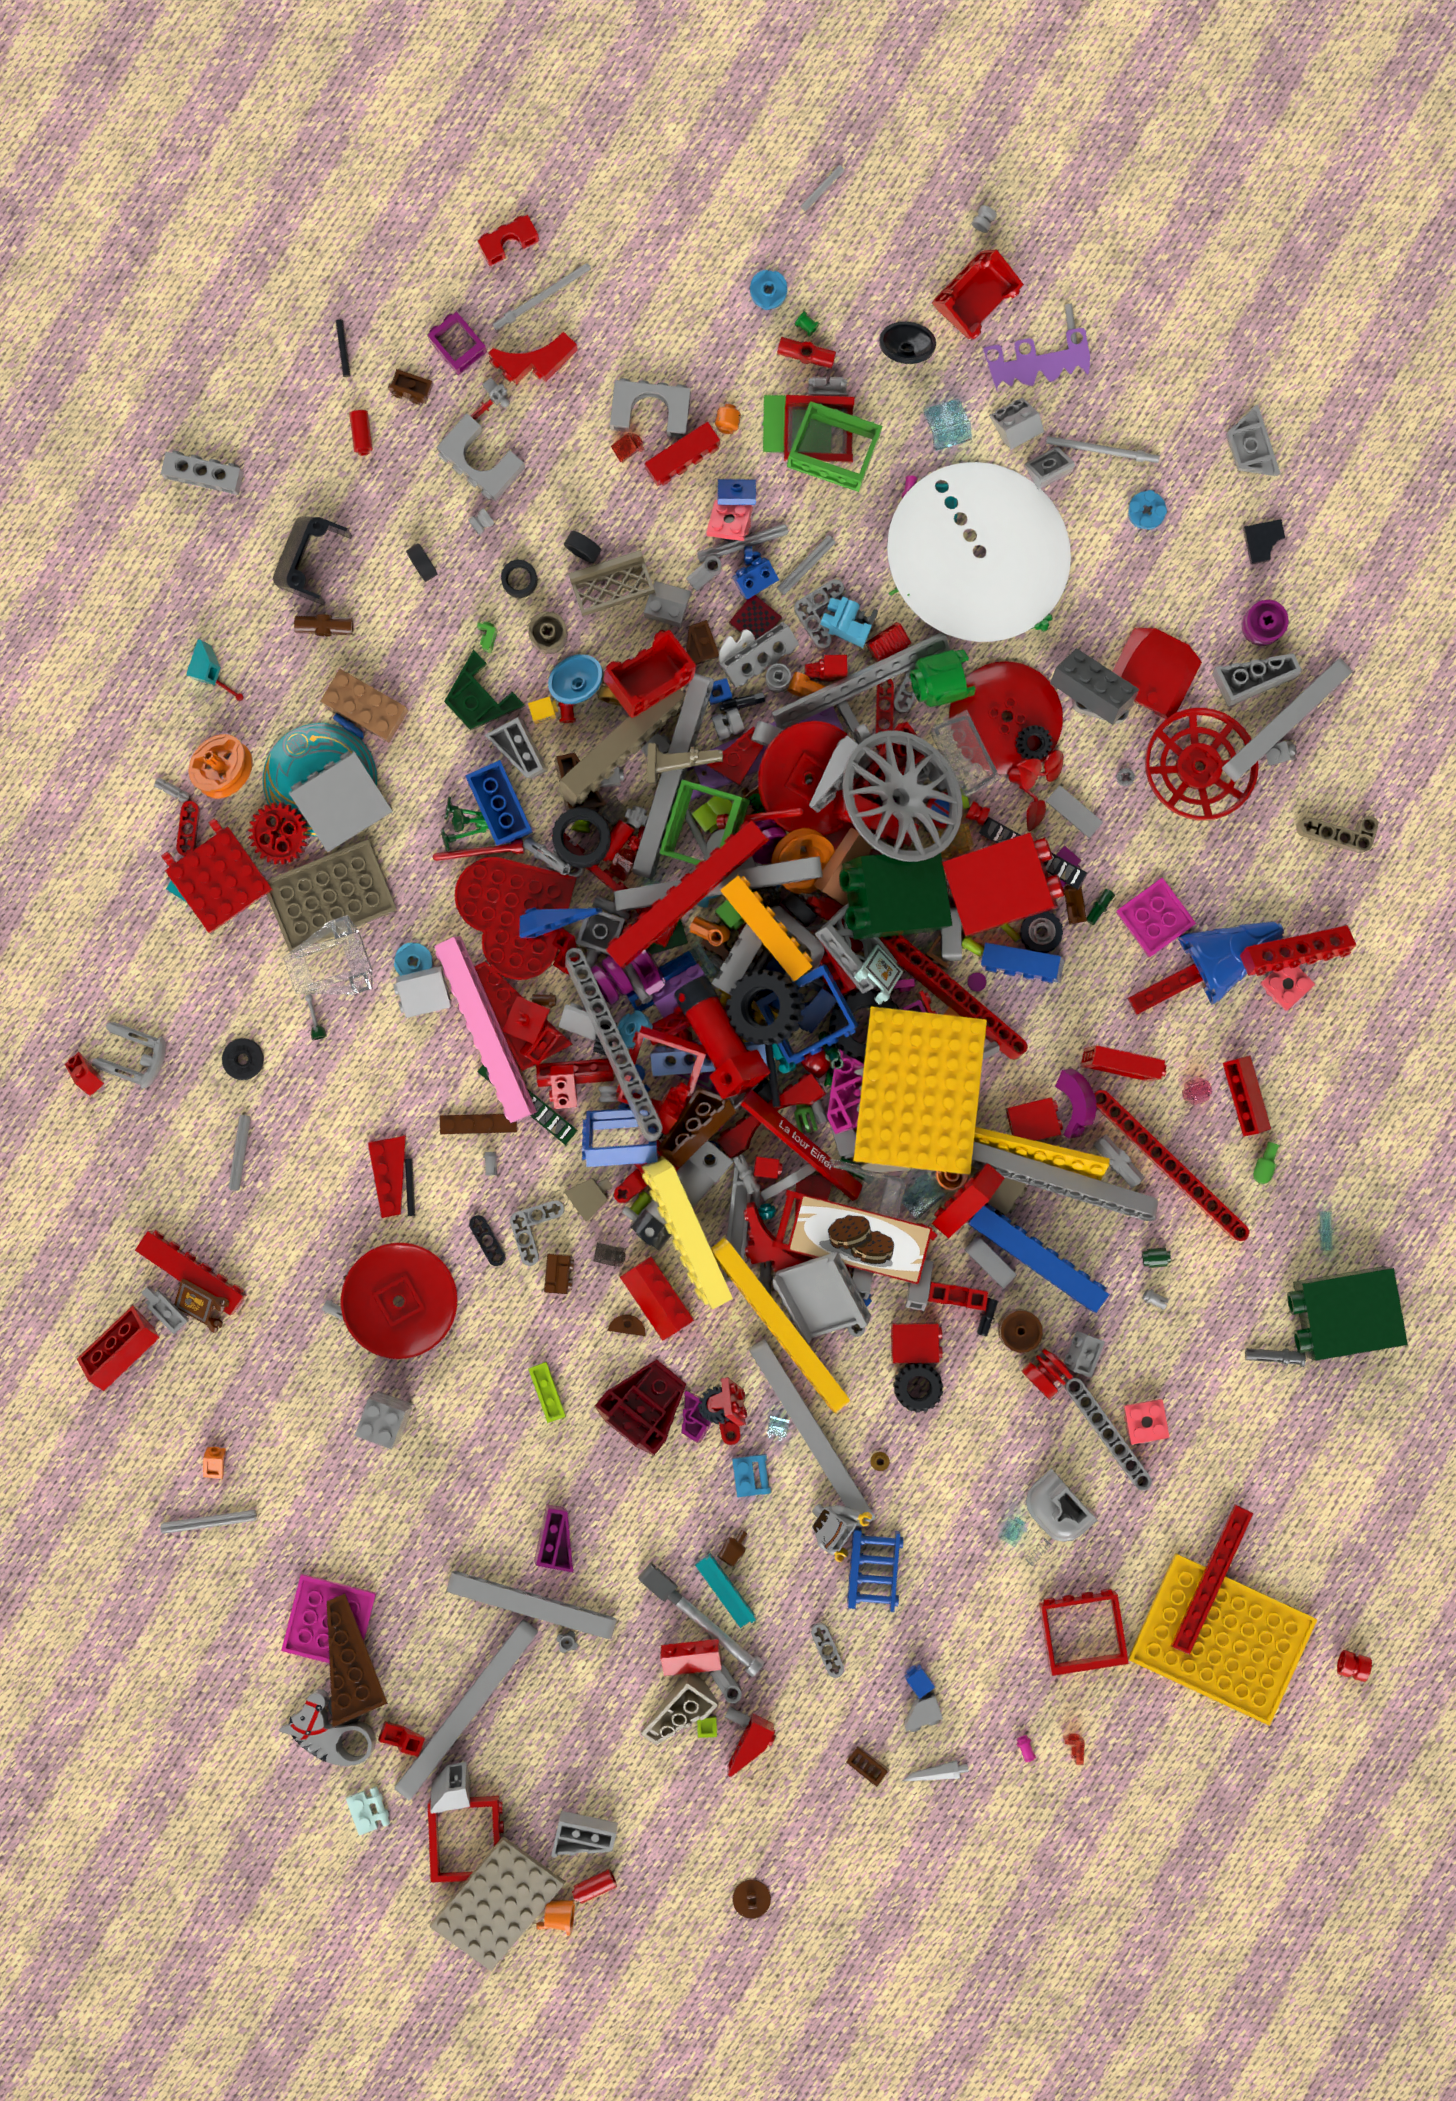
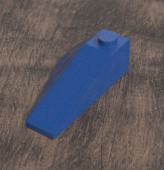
(542, 921)

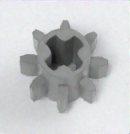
(636, 817)

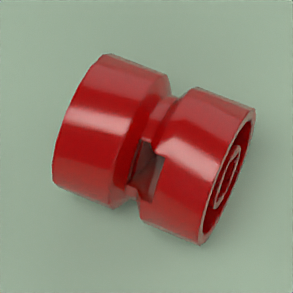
(1356, 1666)

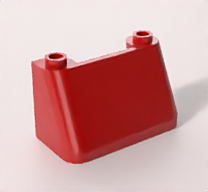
(977, 292)

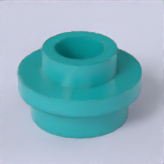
(767, 1211)

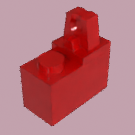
(828, 669)
(671, 1106)

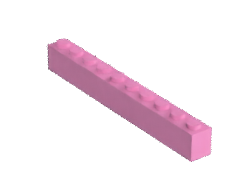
(485, 1029)

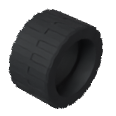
(571, 816)

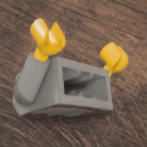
(835, 1526)

